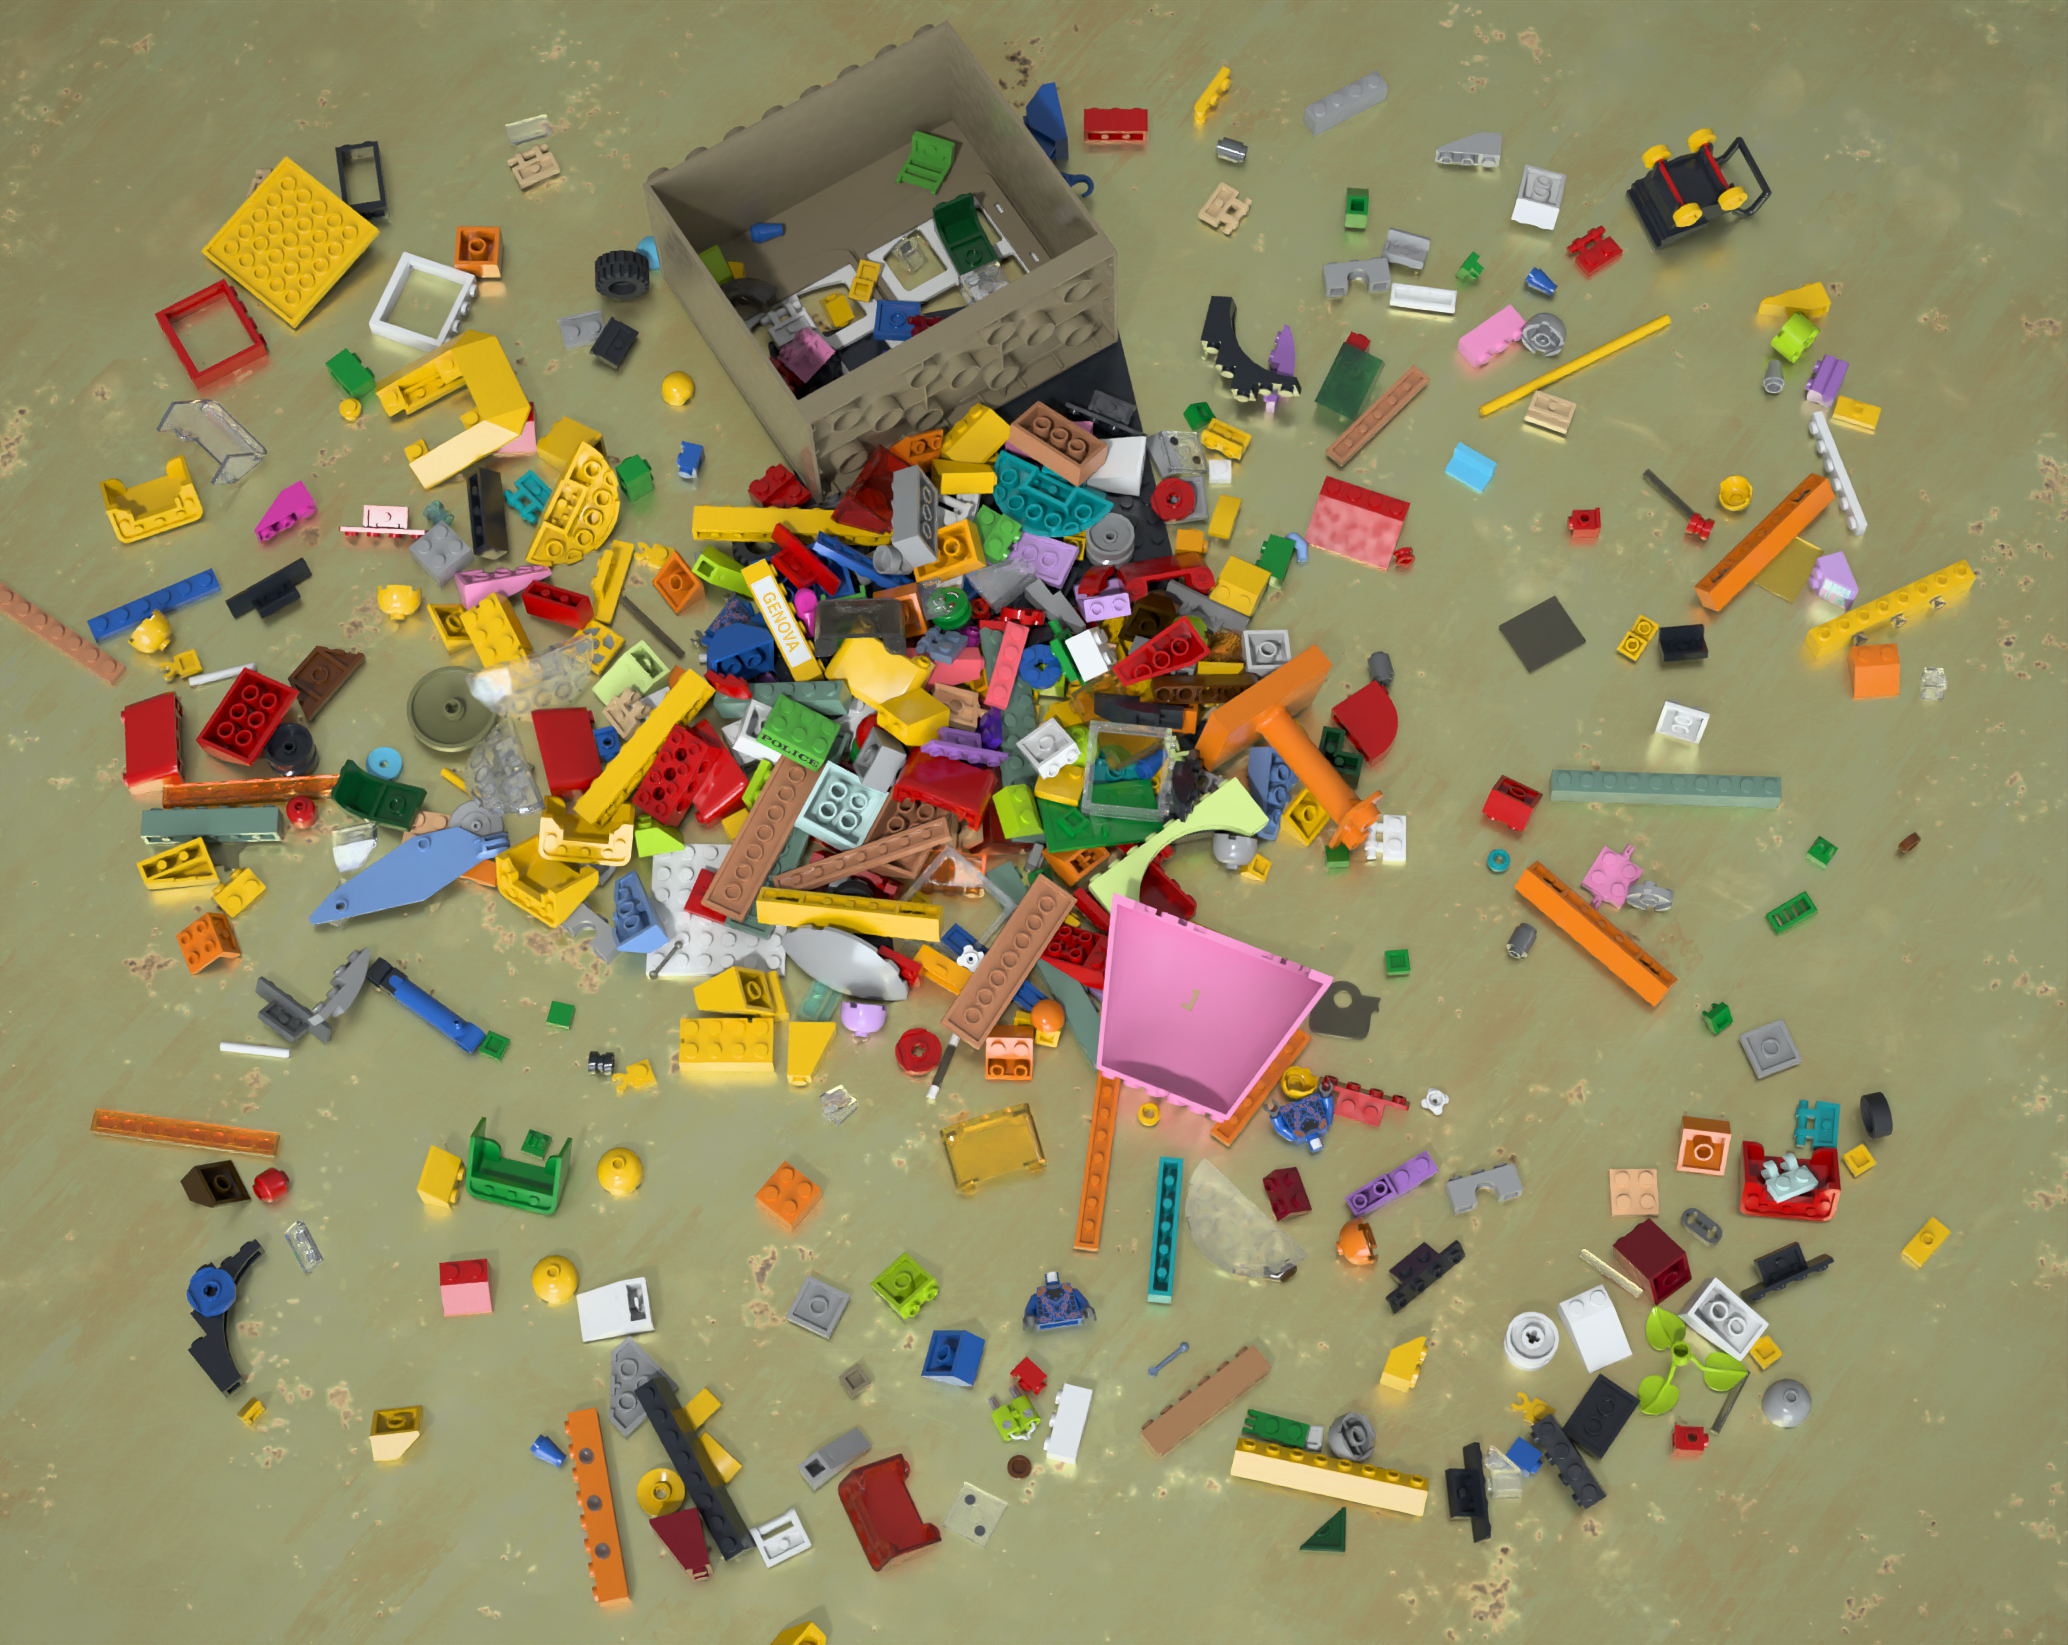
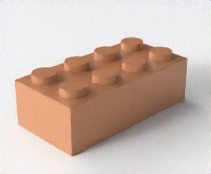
(1058, 443)

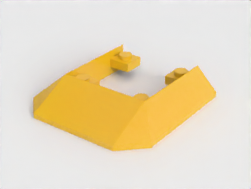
(489, 426)

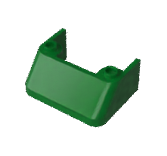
(514, 1181)

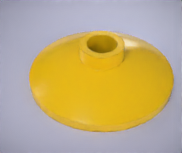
(656, 1481)

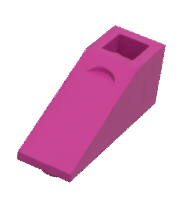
(287, 509)

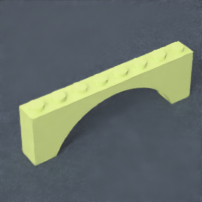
(1226, 809)

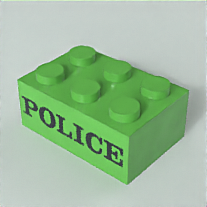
(798, 733)

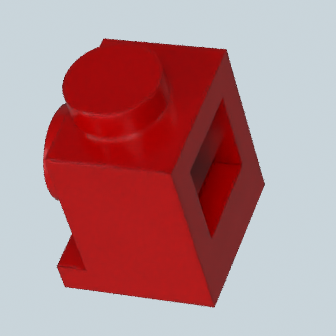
(1584, 529)
(1030, 1377)
(1682, 1445)

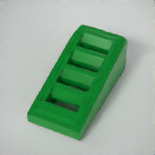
(1812, 910)

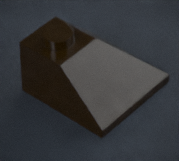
(1148, 617)
(215, 1185)

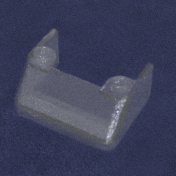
(216, 433)

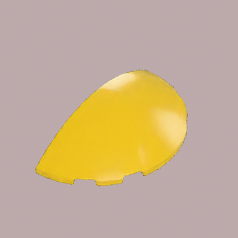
(577, 511)

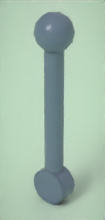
(1154, 1370)

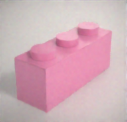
(1492, 336)

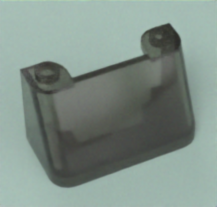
(859, 619)

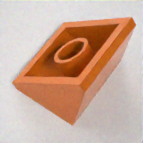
(678, 584)

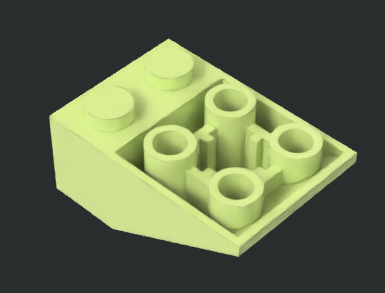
(635, 669)

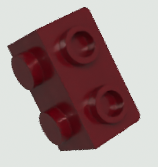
(1286, 1193)

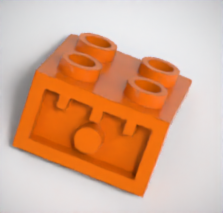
(207, 940)

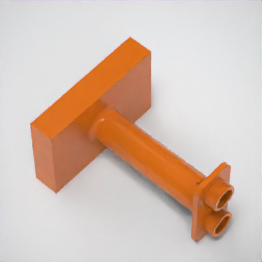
(1268, 712)

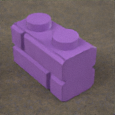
(1827, 380)

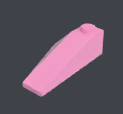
(477, 585)

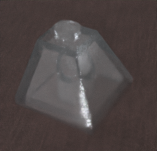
(353, 845)

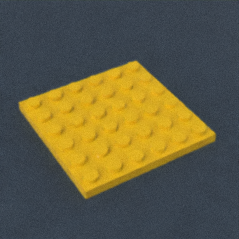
(290, 242)

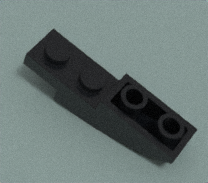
(1130, 710)
(1185, 784)

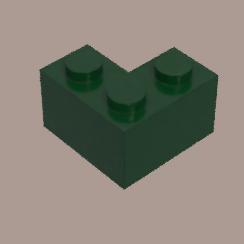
(1345, 763)

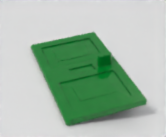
(1101, 830)

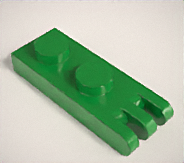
(1277, 1429)

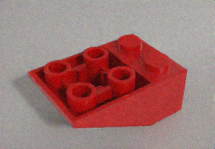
(1079, 955)

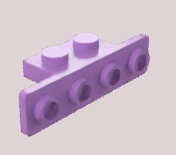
(962, 745)

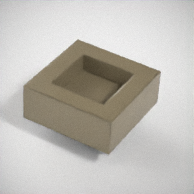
(855, 1380)

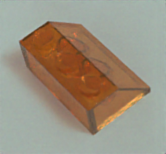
(952, 879)

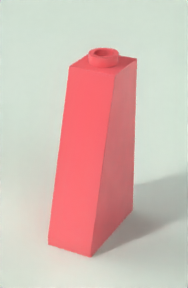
(963, 669)

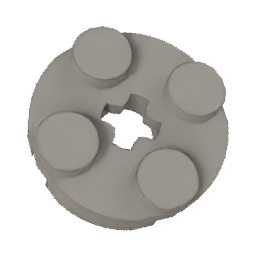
(1649, 895)

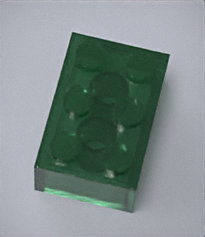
(1350, 382)

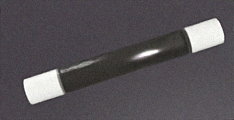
(943, 1066)

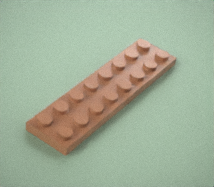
(761, 839)
(1008, 961)

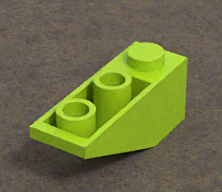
(721, 571)

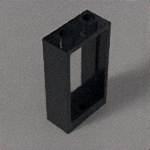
(369, 210)

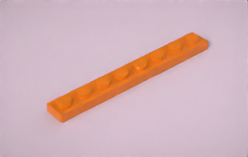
(1097, 1163)

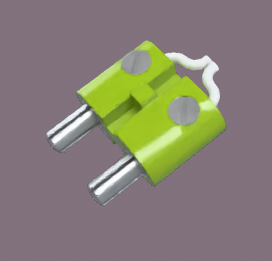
(1015, 1417)

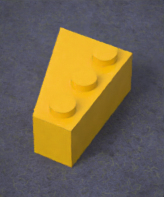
(180, 867)

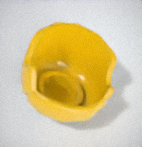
(677, 388)
(1735, 493)
(1298, 1082)

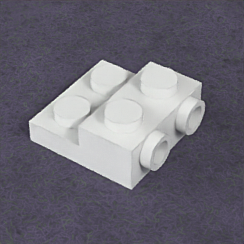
(1049, 748)

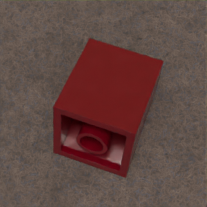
(1653, 1261)
(685, 1541)

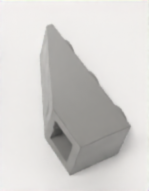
(1476, 149)
(833, 1458)

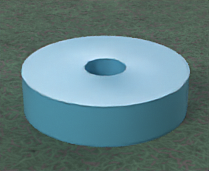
(384, 755)

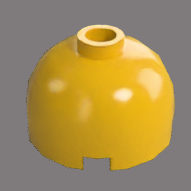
(398, 600)
(152, 633)
(620, 1171)
(555, 1279)

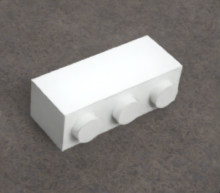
(1068, 1423)

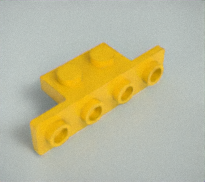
(610, 579)

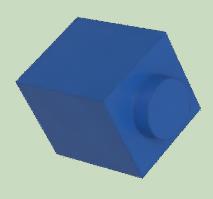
(1525, 1457)

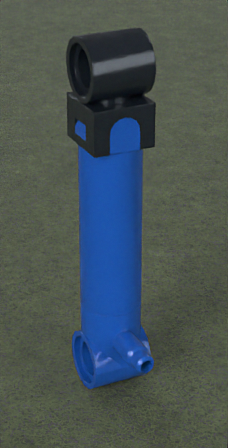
(400, 988)

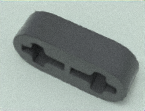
(1698, 1231)

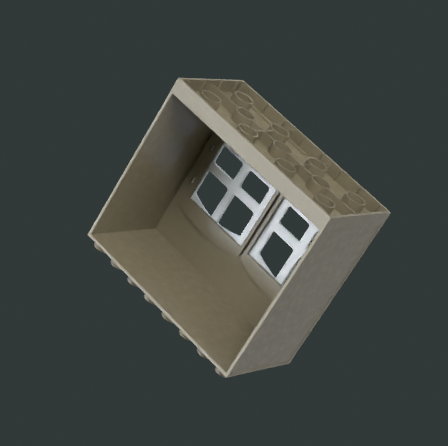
(830, 182)

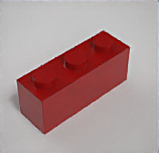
(1115, 125)
(557, 604)

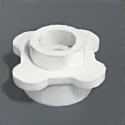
(970, 952)
(1434, 1094)

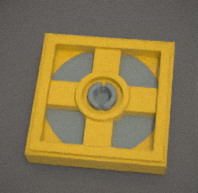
(605, 643)

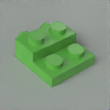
(996, 534)

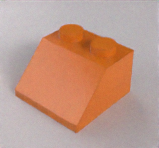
(1874, 670)
(1703, 1145)

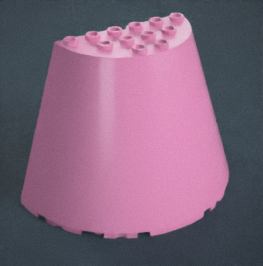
(1235, 1030)

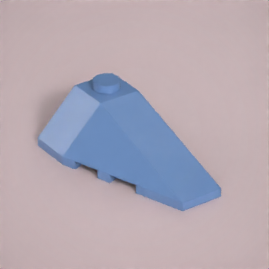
(1270, 786)
(635, 918)

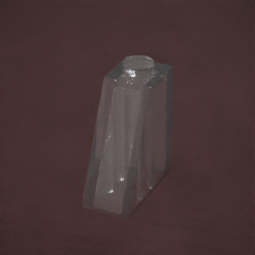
(1002, 581)

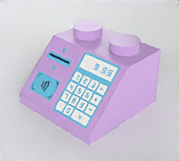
(1834, 580)

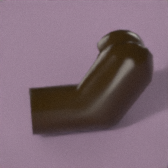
(1282, 1276)

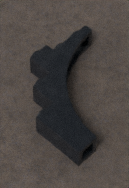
(1231, 361)
(213, 1350)

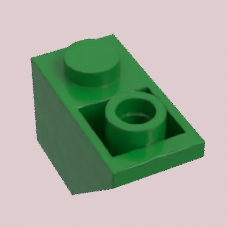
(1356, 207)

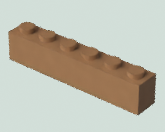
(1205, 1401)

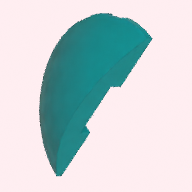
(1043, 503)

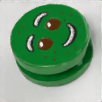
(958, 609)

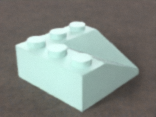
(840, 809)

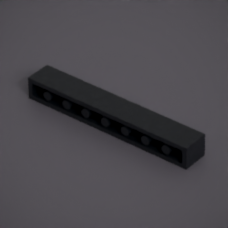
(695, 1468)

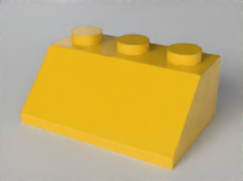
(975, 436)

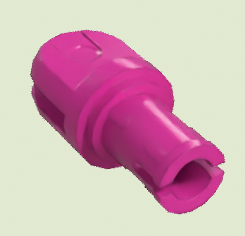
(804, 605)

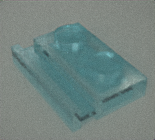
(819, 1003)

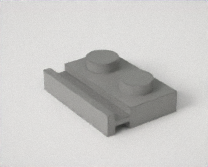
(581, 328)

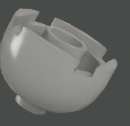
(1544, 333)
(1234, 850)
(1786, 1403)
(1351, 1437)

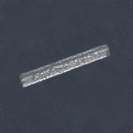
(1610, 1272)

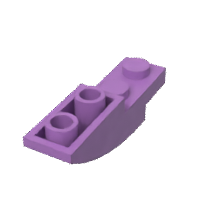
(1281, 361)
(1392, 1185)

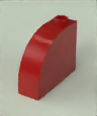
(1368, 721)

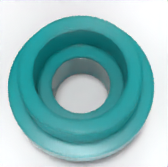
(1501, 854)

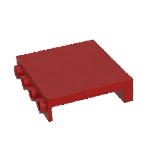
(1155, 891)

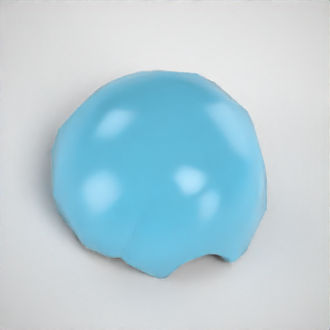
(648, 249)

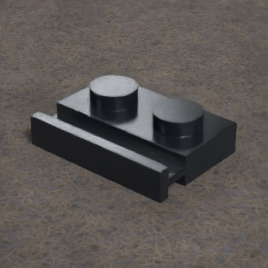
(614, 342)

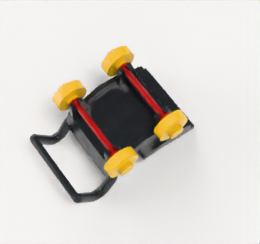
(1690, 189)

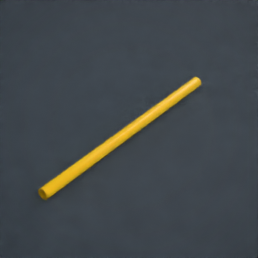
(1574, 365)

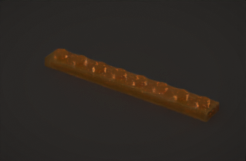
(247, 791)
(185, 1133)

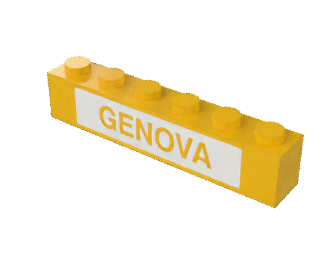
(782, 623)

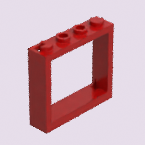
(197, 302)

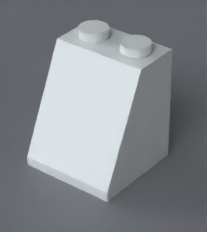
(1122, 467)

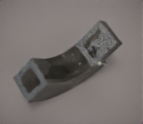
(751, 292)

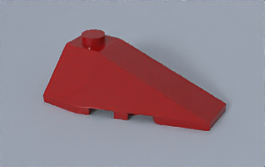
(1166, 652)

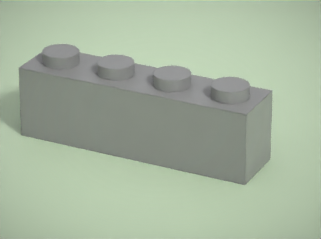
(1345, 103)

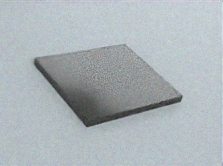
(1542, 634)

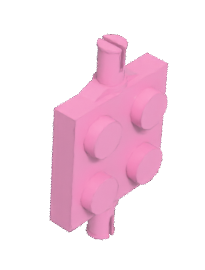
(1611, 876)

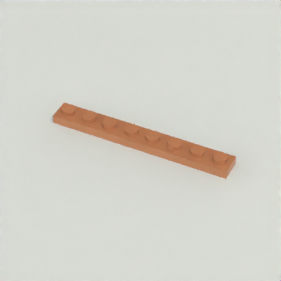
(60, 636)
(865, 856)

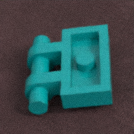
(534, 490)
(1825, 1124)

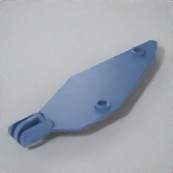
(411, 873)

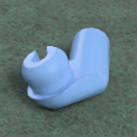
(1301, 546)

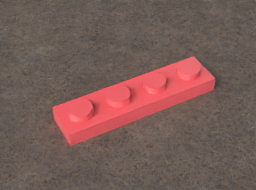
(1006, 665)

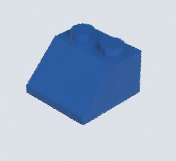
(953, 1357)

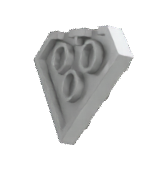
(630, 1370)

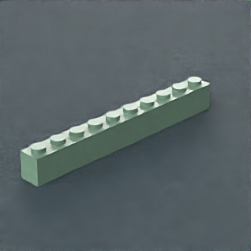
(1665, 788)
(1072, 995)

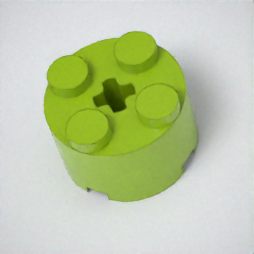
(1795, 337)

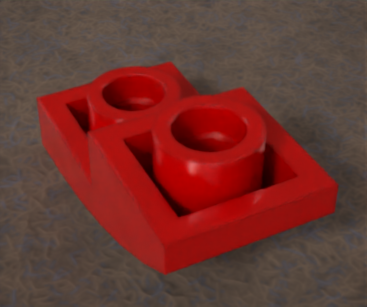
(1095, 580)
(728, 685)

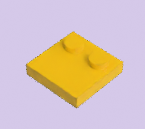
(1064, 787)

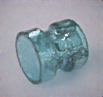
(435, 512)

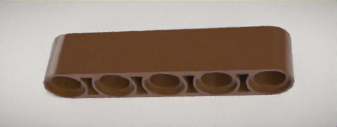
(1196, 684)

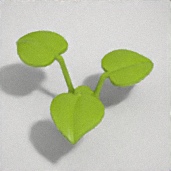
(1667, 1330)

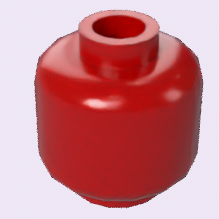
(301, 812)
(270, 1185)

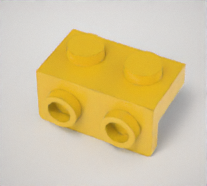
(1225, 439)
(238, 891)

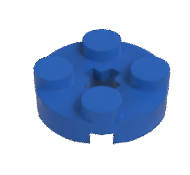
(1032, 675)
(224, 1296)

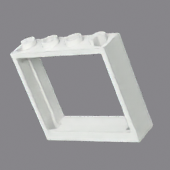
(408, 262)

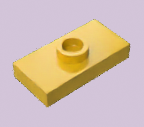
(1856, 412)
(1926, 1241)

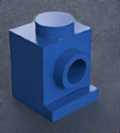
(690, 460)
(607, 736)

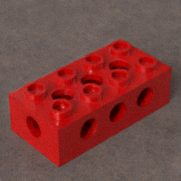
(676, 775)

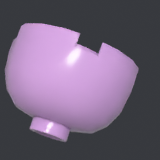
(862, 1017)

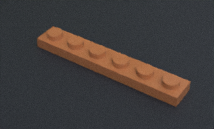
(1377, 416)

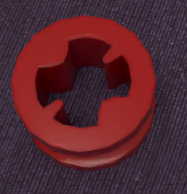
(1404, 556)

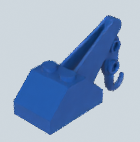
(1047, 126)
(743, 649)

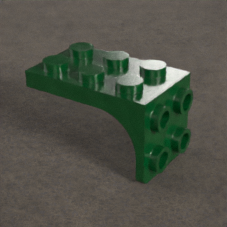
(962, 234)
(376, 799)

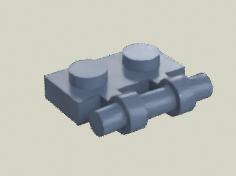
(942, 647)

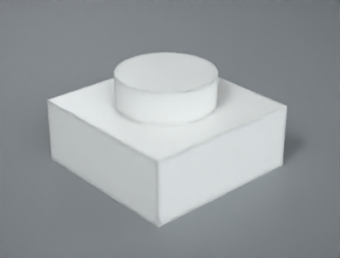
(1219, 471)

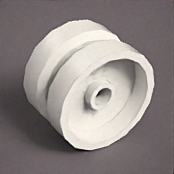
(1530, 1327)

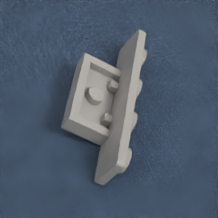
(1211, 612)

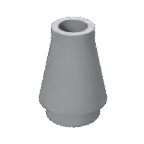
(1774, 377)

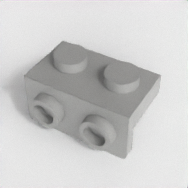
(1406, 248)

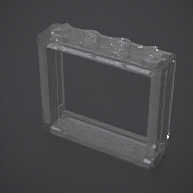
(1121, 811)
(1009, 904)

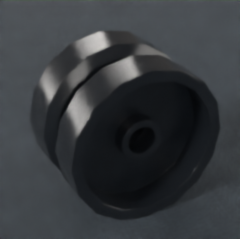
(291, 751)

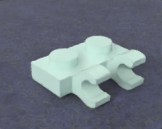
(1790, 1184)

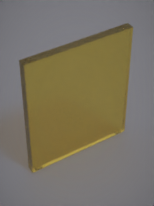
(1789, 569)

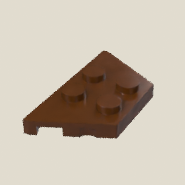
(322, 676)

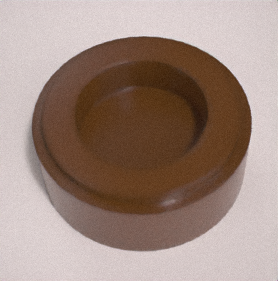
(1909, 842)
(1019, 1467)

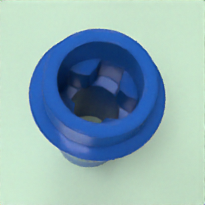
(765, 231)
(1540, 281)
(1149, 765)
(548, 1451)

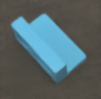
(1471, 467)

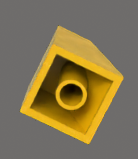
(563, 440)
(913, 717)
(735, 993)

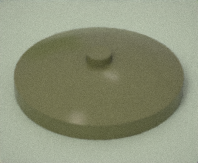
(446, 711)

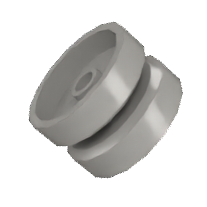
(1110, 541)

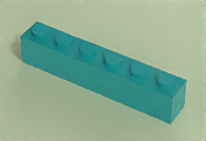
(1165, 1230)

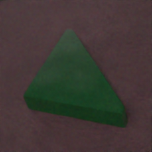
(1329, 1537)

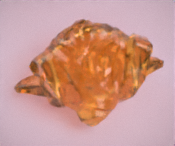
(1224, 648)

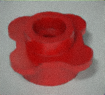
(980, 603)

